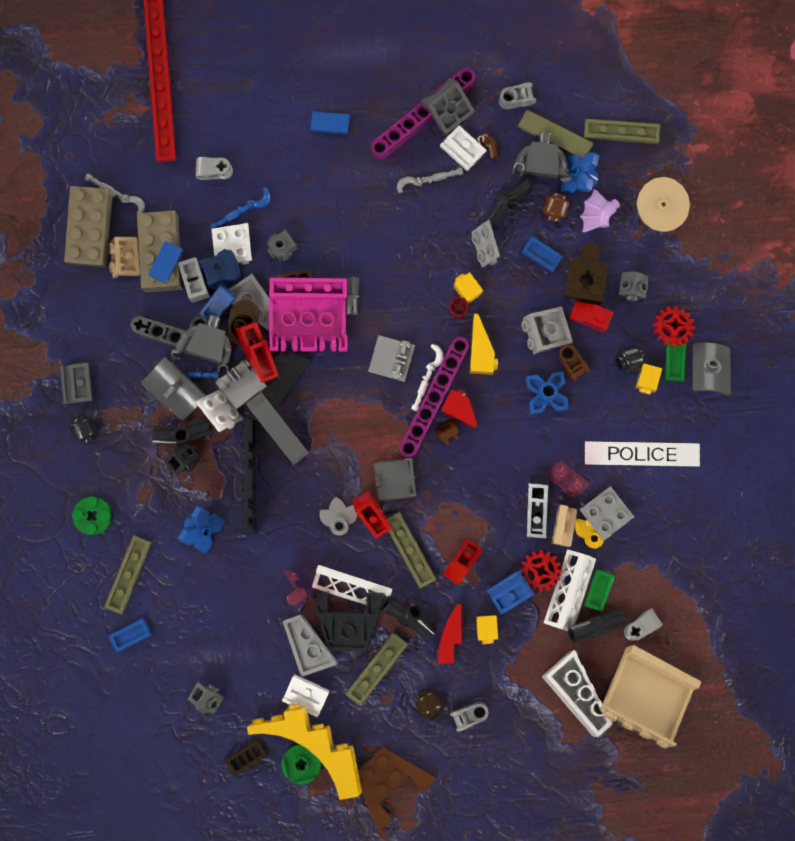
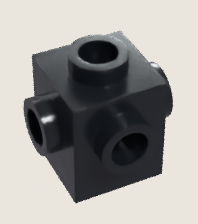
(185, 456)

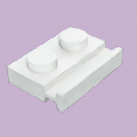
(463, 148)
(306, 694)

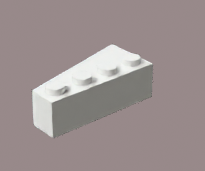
(576, 691)

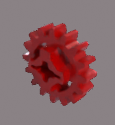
(671, 334)
(544, 562)

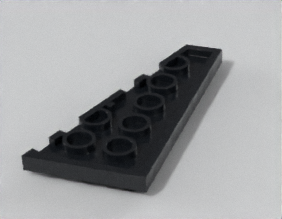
(248, 485)

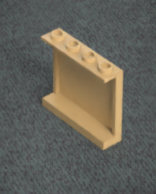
(649, 696)

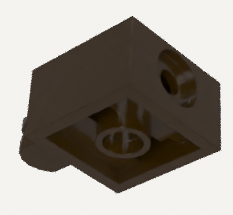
(586, 277)

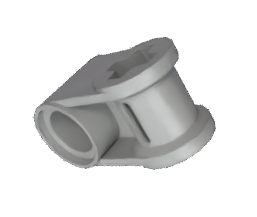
(520, 95)
(210, 168)
(645, 623)
(468, 716)

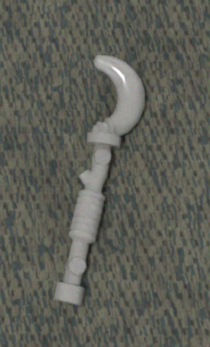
(435, 177)
(124, 198)

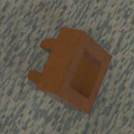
(446, 431)

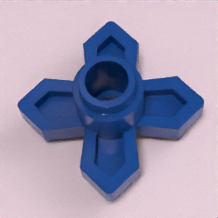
(582, 173)
(540, 401)
(199, 527)

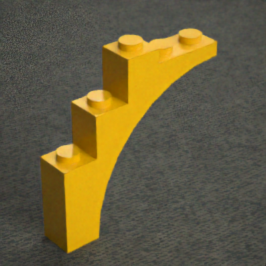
(318, 739)

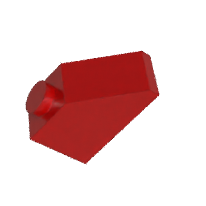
(591, 316)
(459, 408)
(371, 514)
(462, 561)

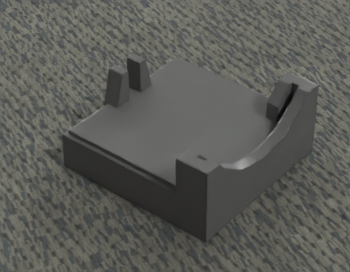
(448, 106)
(395, 479)

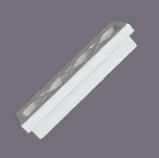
(350, 580)
(573, 592)

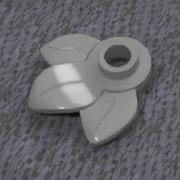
(338, 513)

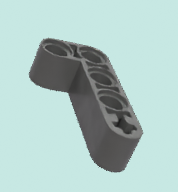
(168, 331)
(277, 428)

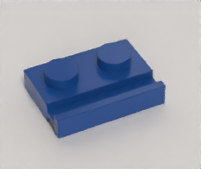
(510, 592)

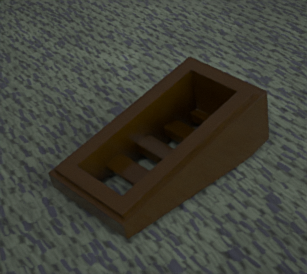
(229, 765)

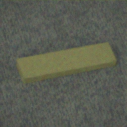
(622, 131)
(563, 138)
(410, 551)
(128, 575)
(377, 668)

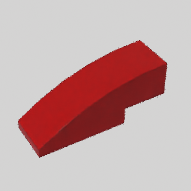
(257, 351)
(450, 636)

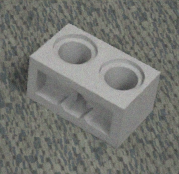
(194, 280)

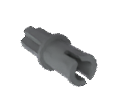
(352, 296)

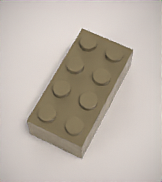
(88, 226)
(153, 231)

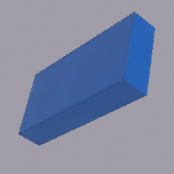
(330, 123)
(542, 254)
(165, 262)
(218, 303)
(130, 635)

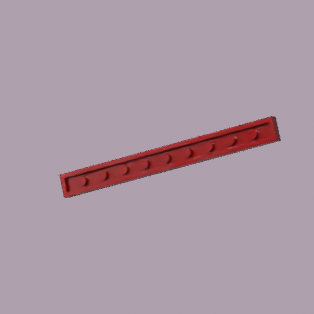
(160, 80)

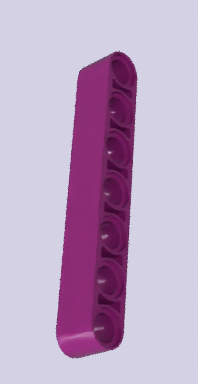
(414, 118)
(441, 390)

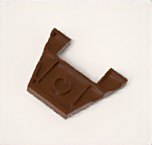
(382, 776)

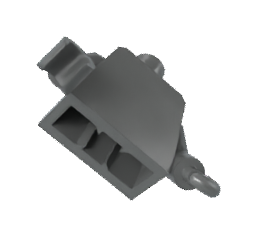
(542, 159)
(206, 343)

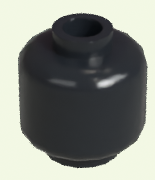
(629, 359)
(83, 428)

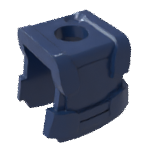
(221, 269)

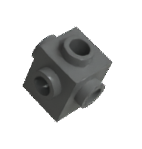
(284, 240)
(633, 286)
(208, 701)

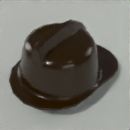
(241, 314)

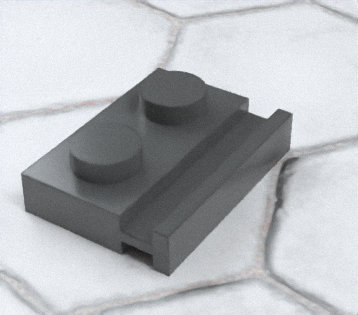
(76, 383)

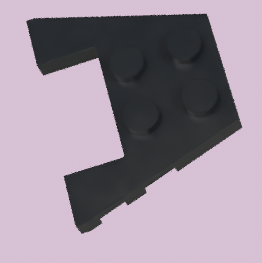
(348, 629)

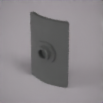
(711, 368)
(173, 389)

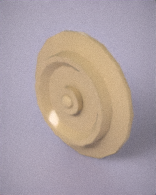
(663, 204)

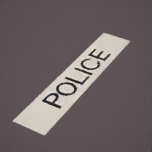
(642, 453)

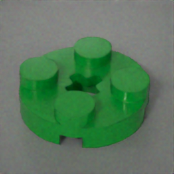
(92, 504)
(295, 773)

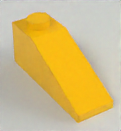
(482, 353)

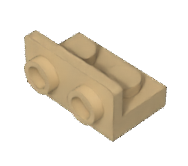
(124, 256)
(564, 526)

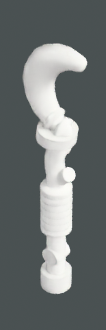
(431, 367)

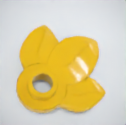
(586, 530)

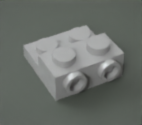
(546, 330)

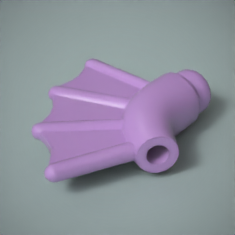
(598, 211)

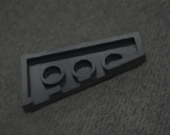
(289, 370)

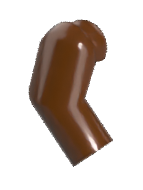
(490, 144)

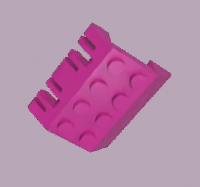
(307, 313)

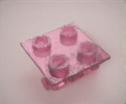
(567, 479)
(299, 594)

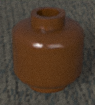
(556, 207)

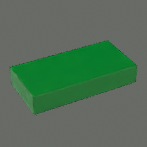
(675, 363)
(599, 590)

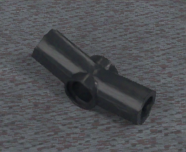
(508, 201)
(169, 435)
(409, 615)
(597, 626)

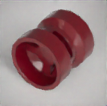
(459, 304)

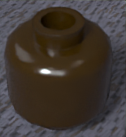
(429, 704)

